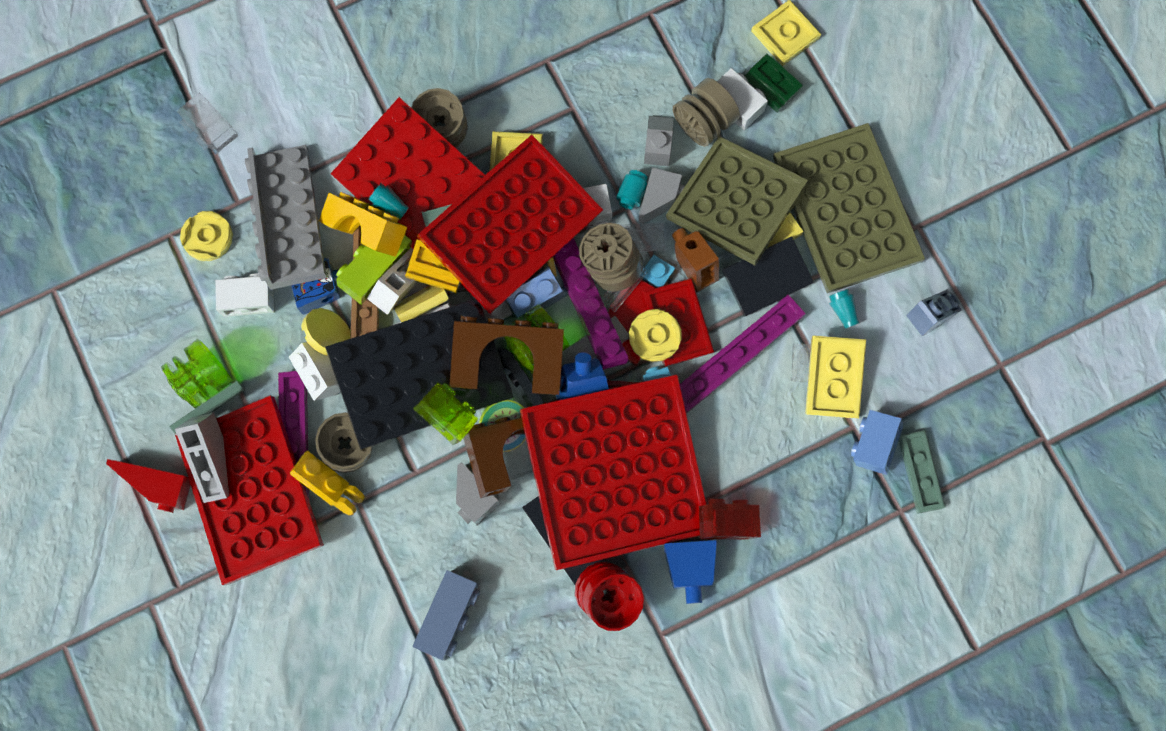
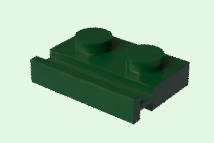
(774, 82)

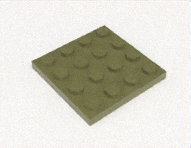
(737, 200)

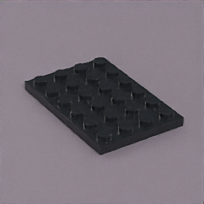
(396, 366)

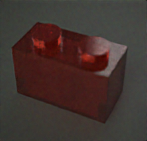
(729, 521)

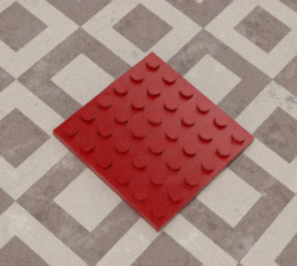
(614, 471)

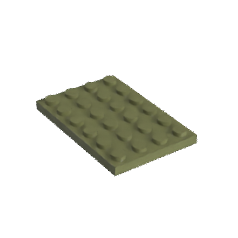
(850, 209)

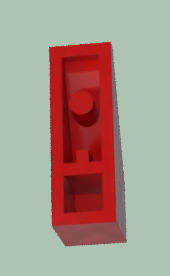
(157, 486)

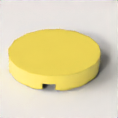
(206, 236)
(324, 329)
(655, 335)

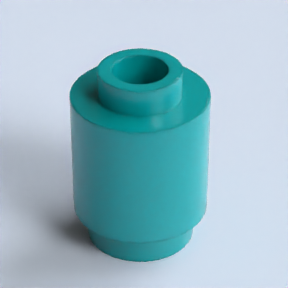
(632, 190)

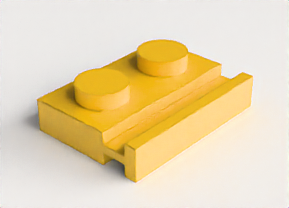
(429, 270)

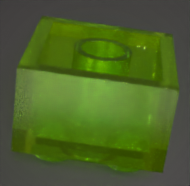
(446, 413)

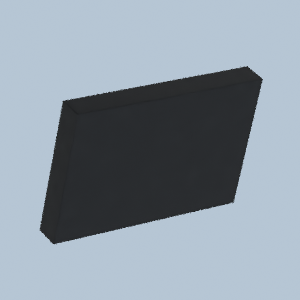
(771, 279)

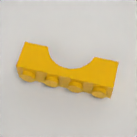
(378, 229)

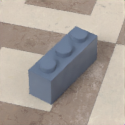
(447, 616)

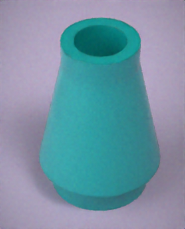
(388, 201)
(844, 307)

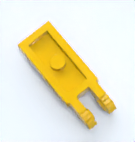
(326, 483)

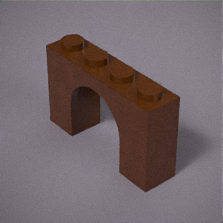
(472, 338)
(485, 454)

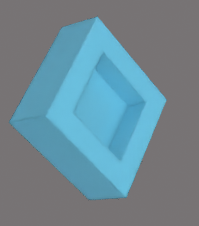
(658, 272)
(656, 373)

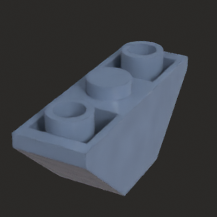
(934, 311)

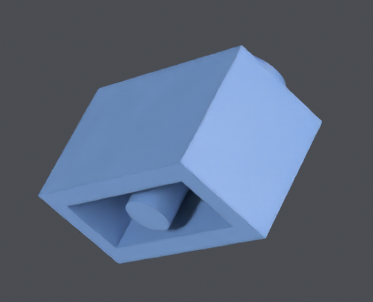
(535, 291)
(877, 441)

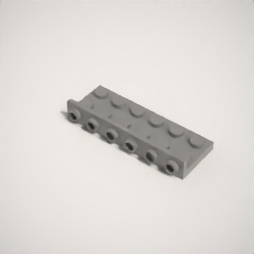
(285, 217)

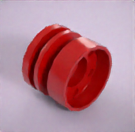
(619, 605)

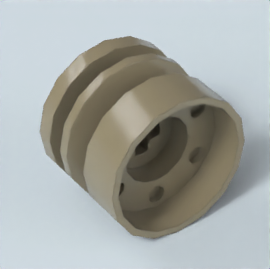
(443, 107)
(706, 112)
(611, 257)
(327, 445)

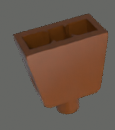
(696, 258)

